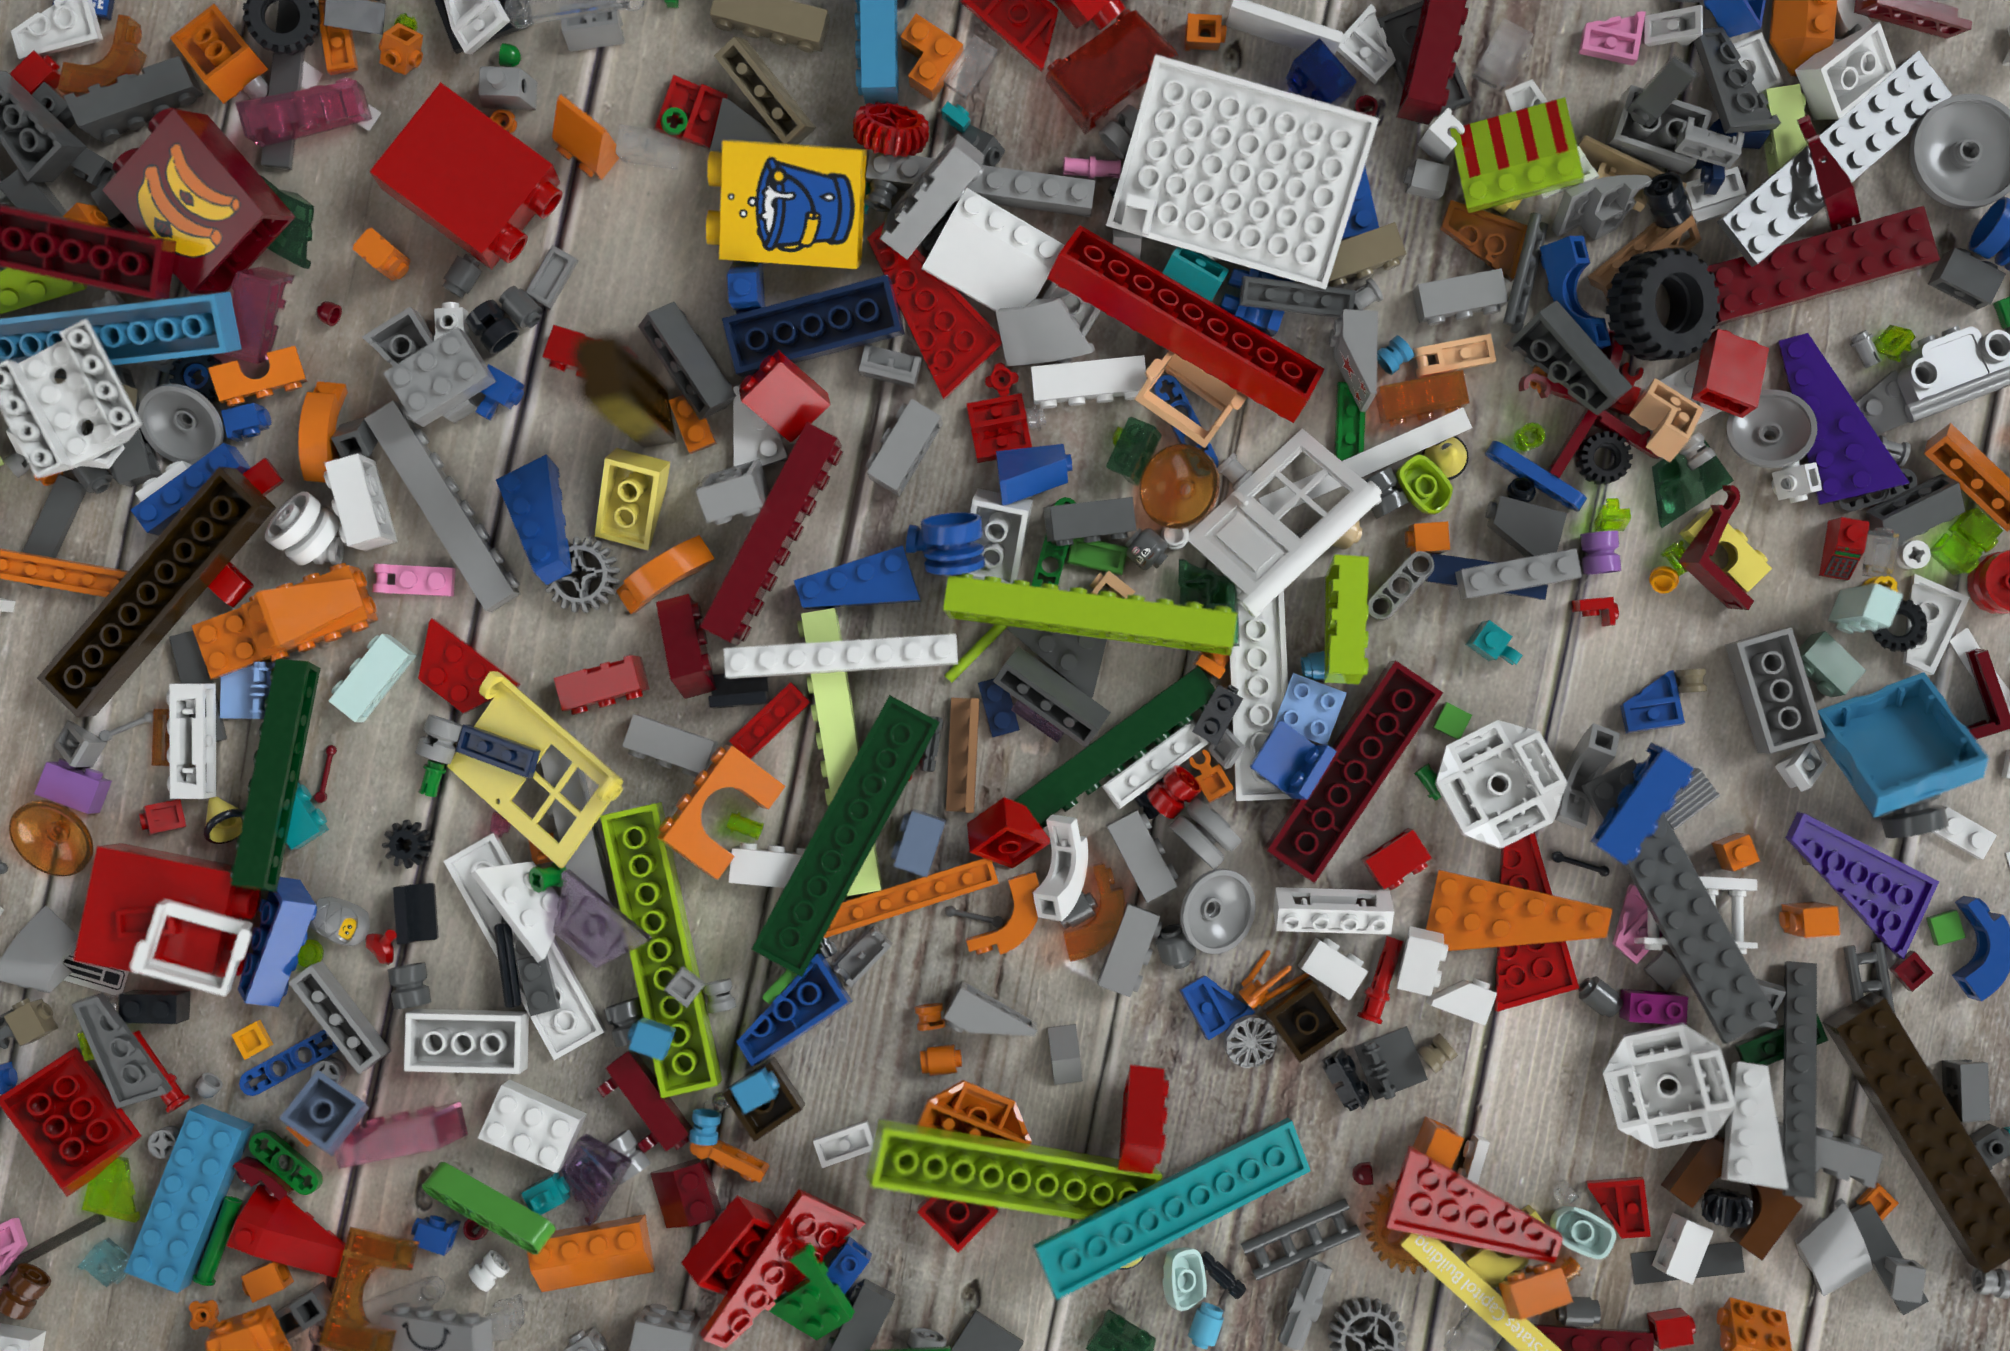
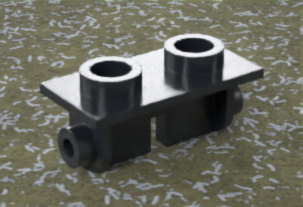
(1218, 714)
(1343, 1069)

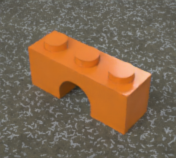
(234, 386)

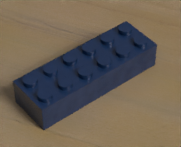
(814, 324)

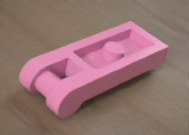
(415, 580)

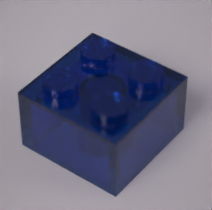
(1320, 76)

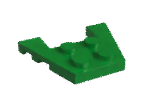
(815, 1303)

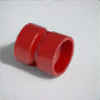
(1170, 795)

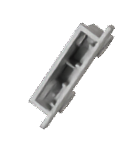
(1954, 370)

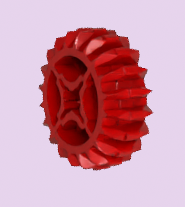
(890, 129)

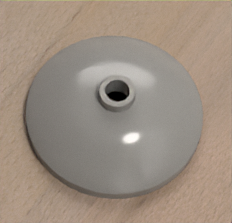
(1779, 416)
(169, 428)
(1228, 914)

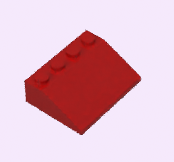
(69, 1121)

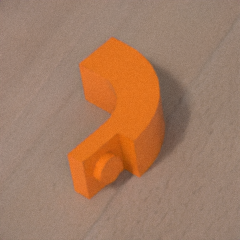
(317, 427)
(663, 572)
(1019, 924)

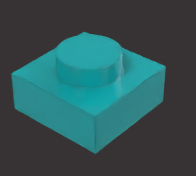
(956, 116)

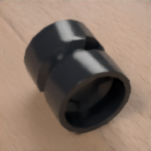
(1667, 200)
(494, 329)

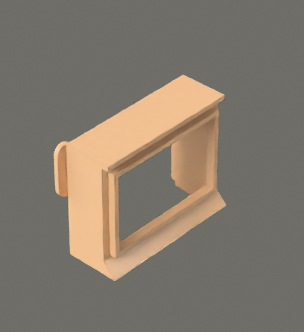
(1198, 381)

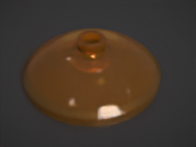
(1165, 485)
(51, 838)

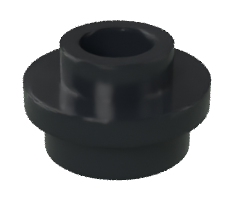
(1521, 489)

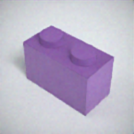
(73, 786)

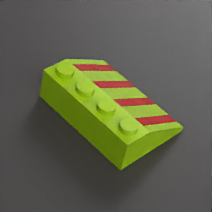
(1517, 155)

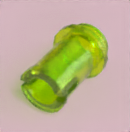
(744, 826)

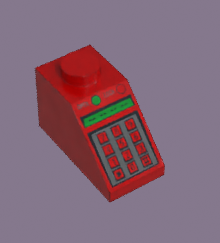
(1843, 547)

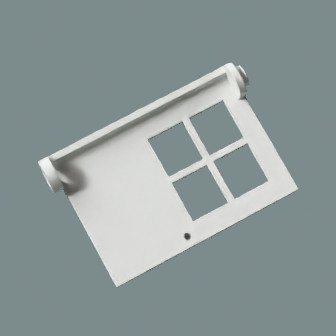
(1257, 547)

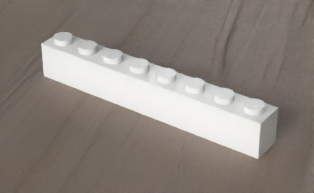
(840, 656)

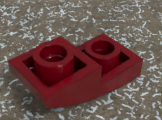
(254, 1171)

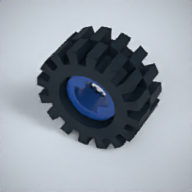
(188, 366)

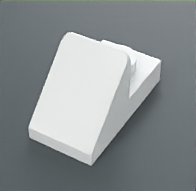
(1674, 26)
(1802, 767)

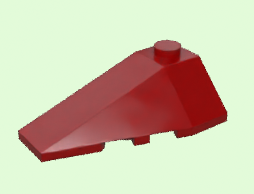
(285, 1235)

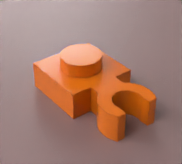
(1212, 780)

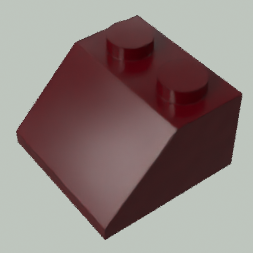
(686, 1194)

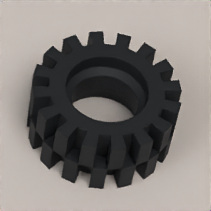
(1616, 446)
(1913, 637)

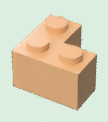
(1668, 416)

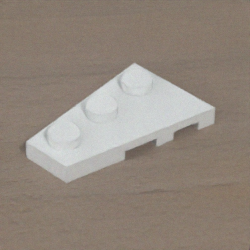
(58, 28)
(754, 437)
(1942, 611)

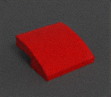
(700, 106)
(998, 426)

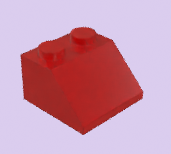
(1006, 833)

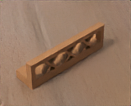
(1649, 240)
(962, 755)

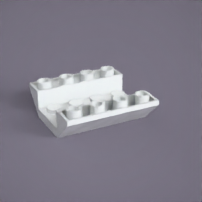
(50, 415)

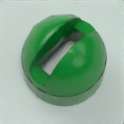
(509, 55)

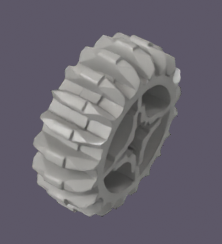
(578, 562)
(1371, 1314)

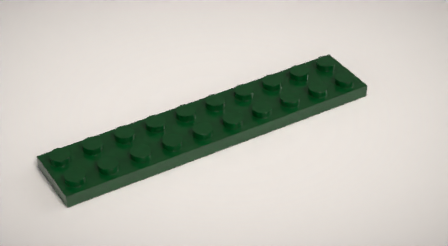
(845, 836)

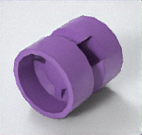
(1600, 552)

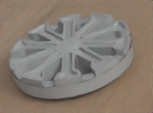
(1250, 1041)

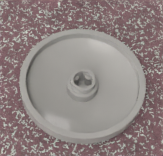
(1963, 151)

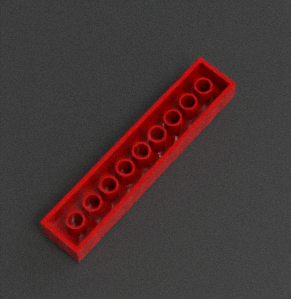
(1186, 323)

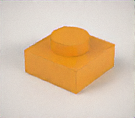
(252, 1039)

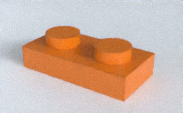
(694, 431)

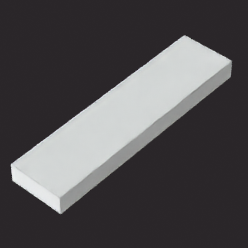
(1154, 765)

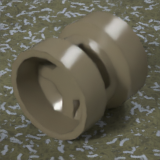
(1437, 1053)

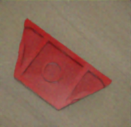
(1021, 23)
(455, 668)

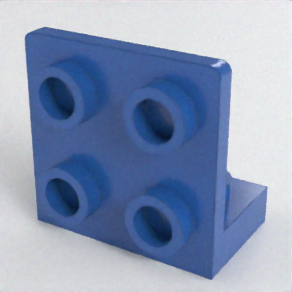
(1292, 761)

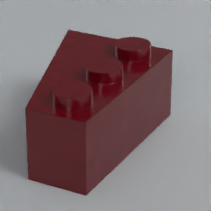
(685, 646)

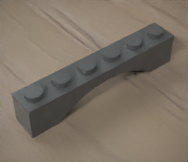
(304, 1310)

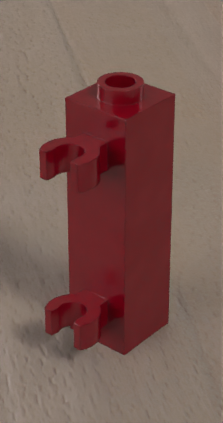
(642, 1090)

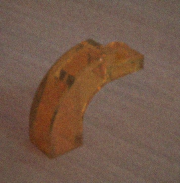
(121, 59)
(1097, 933)

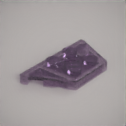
(593, 924)
(594, 1174)

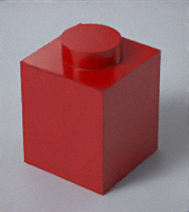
(36, 70)
(1671, 1328)

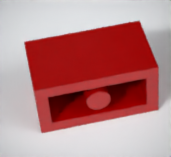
(1397, 859)

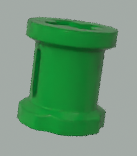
(546, 877)

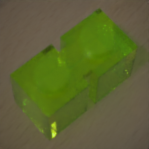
(1970, 537)

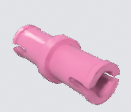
(1092, 167)

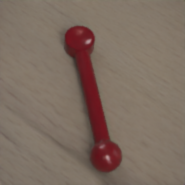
(321, 796)

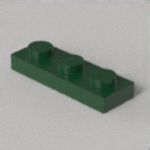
(1769, 1046)

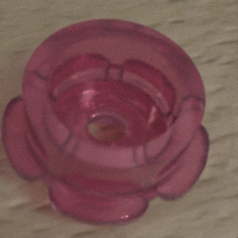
(499, 825)

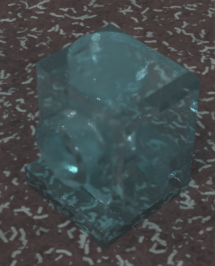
(110, 1254)

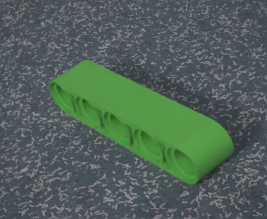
(488, 1208)

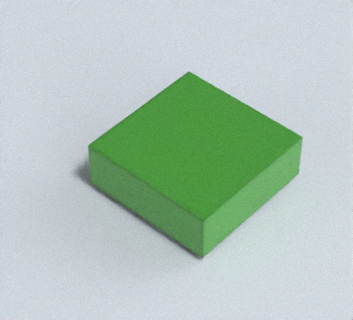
(1452, 721)
(1945, 927)

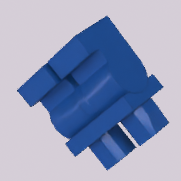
(1262, 319)

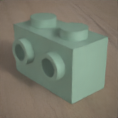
(1829, 665)

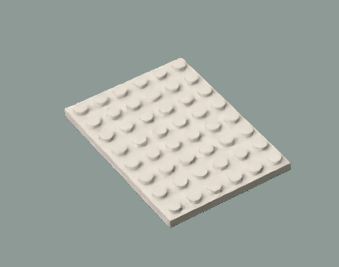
(1244, 170)

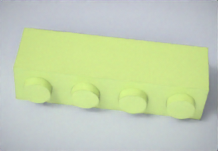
(1786, 139)

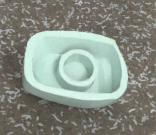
(1583, 1231)
(1184, 1278)

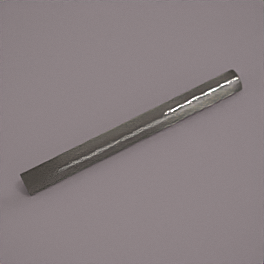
(57, 1241)

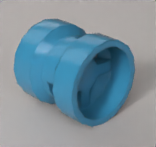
(1394, 355)
(705, 1127)

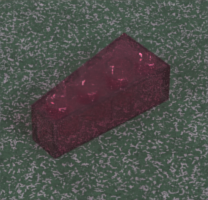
(303, 112)
(402, 1135)

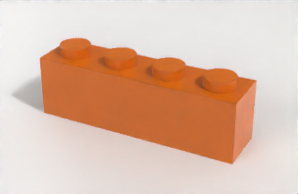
(1973, 471)

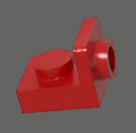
(1591, 607)
(162, 817)

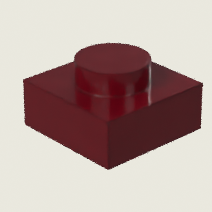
(1911, 971)

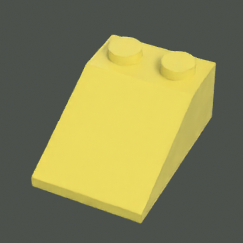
(631, 498)

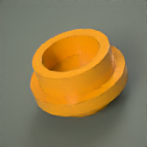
(1664, 579)

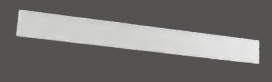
(1378, 457)

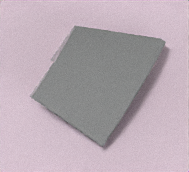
(1598, 204)
(1040, 333)
(38, 953)
(1834, 1250)

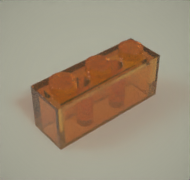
(1421, 398)

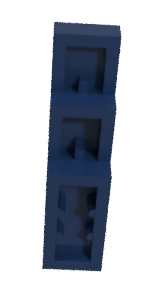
(1447, 565)

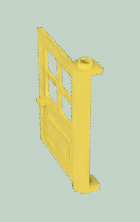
(523, 721)

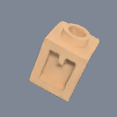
(1113, 583)

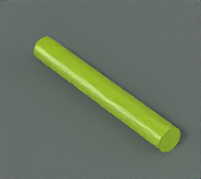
(974, 652)

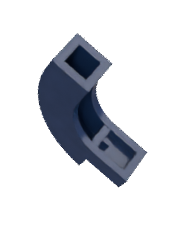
(1713, 174)

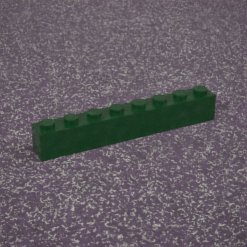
(1117, 746)
(275, 775)

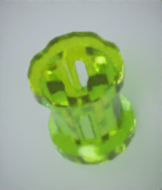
(1537, 434)
(1673, 554)

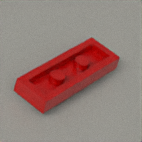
(770, 721)

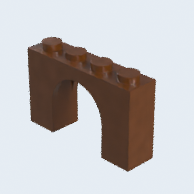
(1771, 1210)

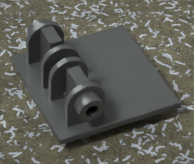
(1390, 1063)

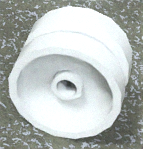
(302, 528)

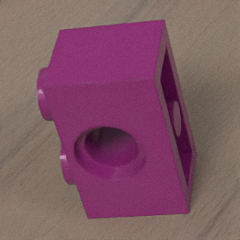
(1653, 1006)

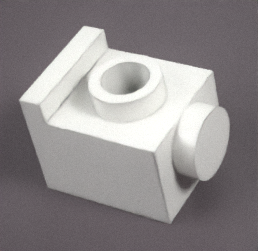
(450, 310)

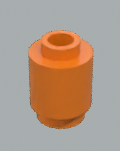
(940, 1060)

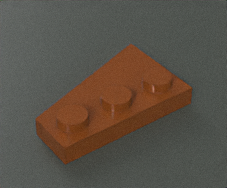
(1486, 235)

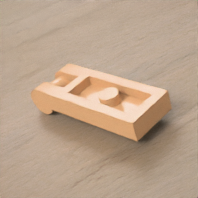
(1455, 355)

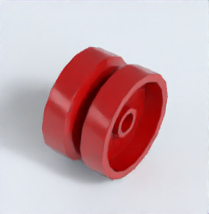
(1990, 583)

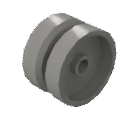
(1205, 833)

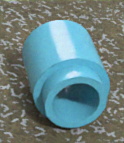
(1206, 1325)

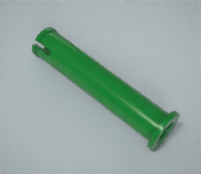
(218, 1241)

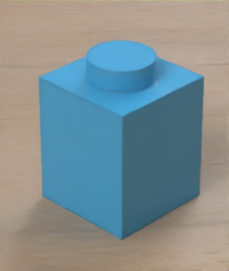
(651, 1038)
(755, 1089)

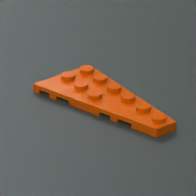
(1494, 914)

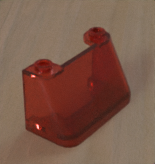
(1107, 68)

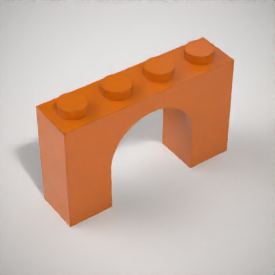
(685, 830)

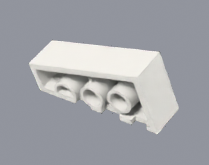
(1752, 1132)

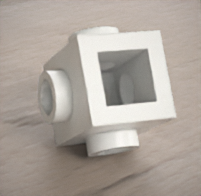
(1796, 482)

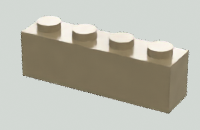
(775, 19)
(764, 91)
(1366, 253)

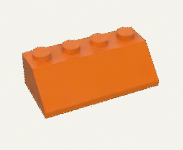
(593, 1254)

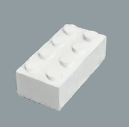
(466, 1041)

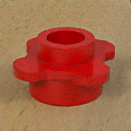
(998, 372)

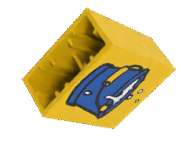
(788, 203)

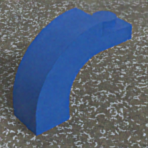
(1992, 956)

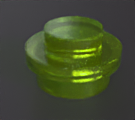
(310, 953)

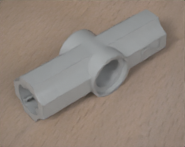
(1304, 1304)

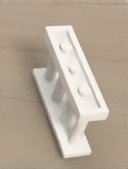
(1736, 888)

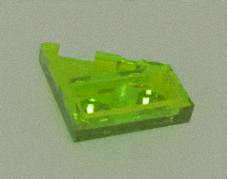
(112, 1192)

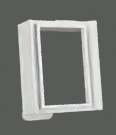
(144, 960)

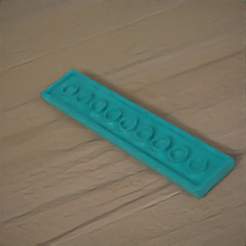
(1171, 1208)

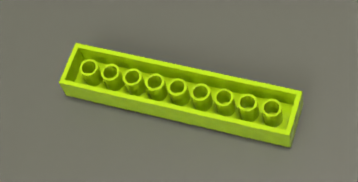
(1090, 614)
(653, 900)
(998, 1171)

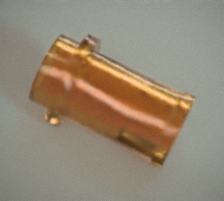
(1571, 1268)

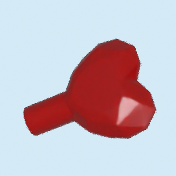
(382, 946)

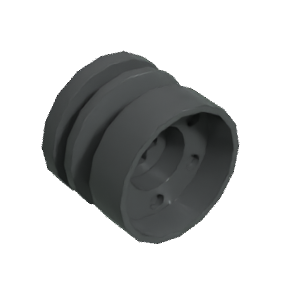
(1915, 819)

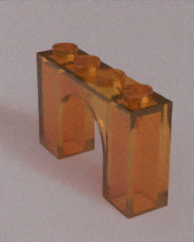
(346, 1322)

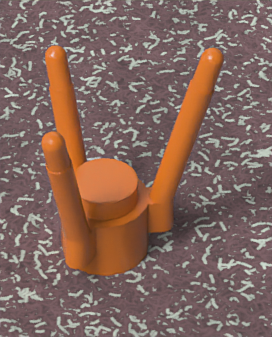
(1256, 993)

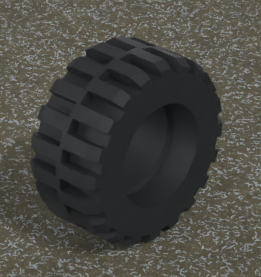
(1691, 304)

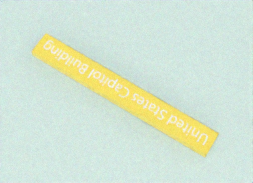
(1475, 1293)

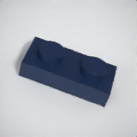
(998, 708)

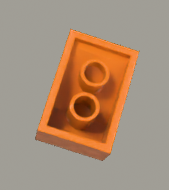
(218, 53)
(583, 139)

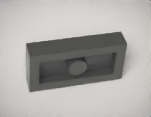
(538, 985)

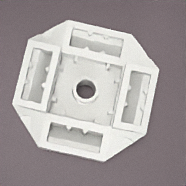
(1529, 776)
(1674, 1116)

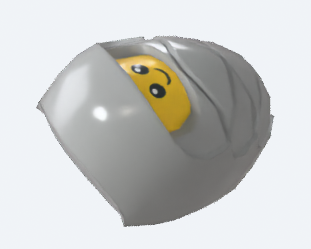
(341, 921)

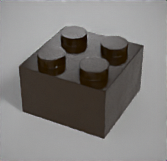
(1305, 1020)
(773, 1112)

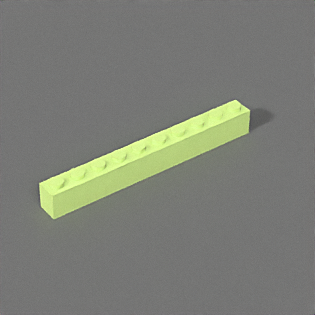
(837, 728)

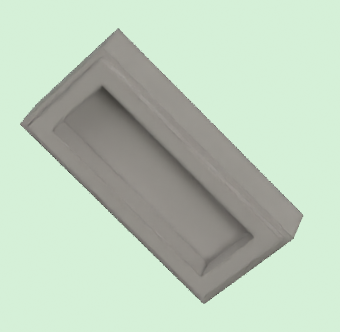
(551, 277)

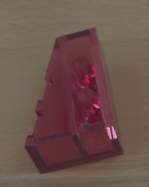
(255, 305)

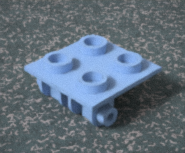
(245, 692)
(1310, 708)

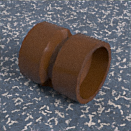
(23, 1289)

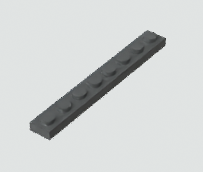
(1800, 1078)

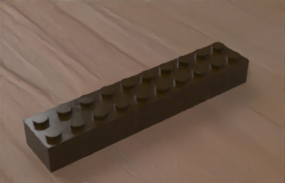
(624, 390)
(156, 592)
(1925, 1129)

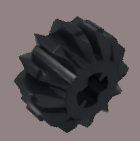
(417, 849)
(1727, 1208)

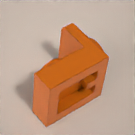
(1212, 663)

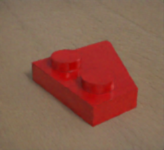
(1623, 1204)

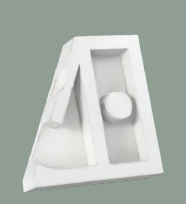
(1367, 47)

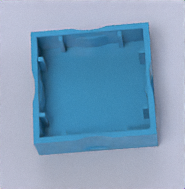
(1901, 745)

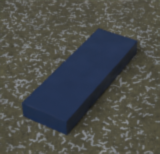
(497, 751)

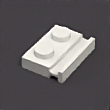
(1712, 206)

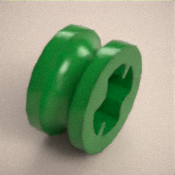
(667, 115)

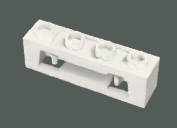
(192, 740)
(1333, 911)

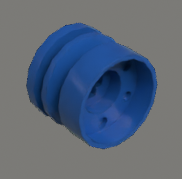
(1993, 234)
(952, 543)

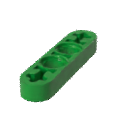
(1051, 550)

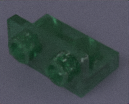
(1134, 450)
(1119, 1335)

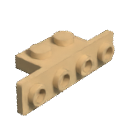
(1614, 163)

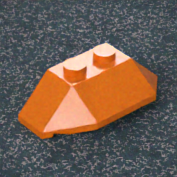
(1801, 29)
(975, 1112)

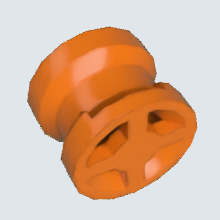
(929, 1013)

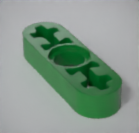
(273, 1163)

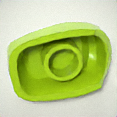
(1424, 485)

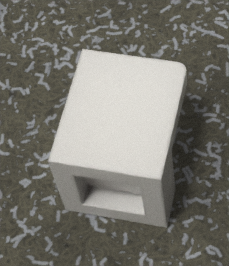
(1138, 214)

